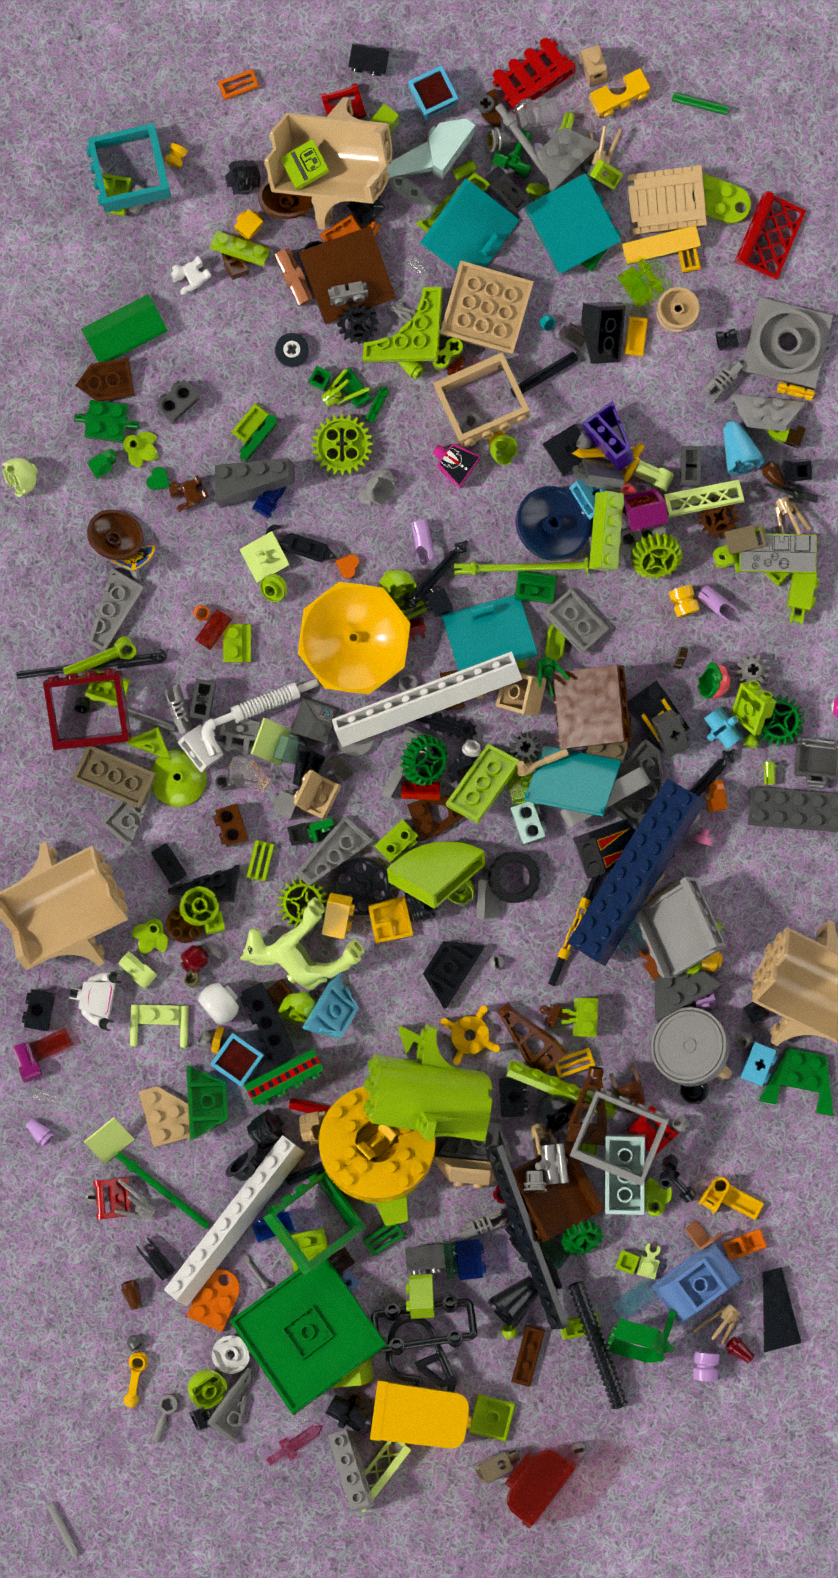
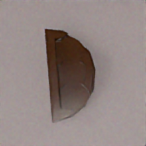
(493, 117)

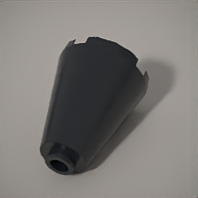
(514, 1301)

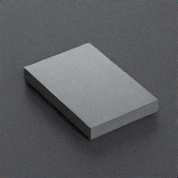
(576, 621)

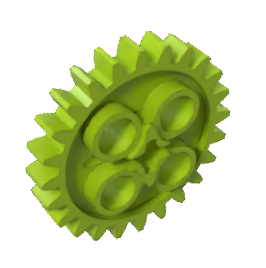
(359, 444)

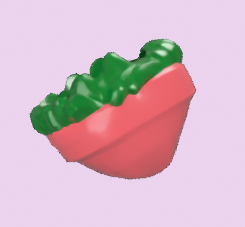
(714, 681)

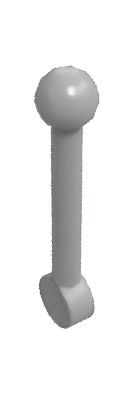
(265, 1285)

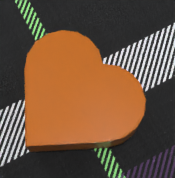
(347, 565)

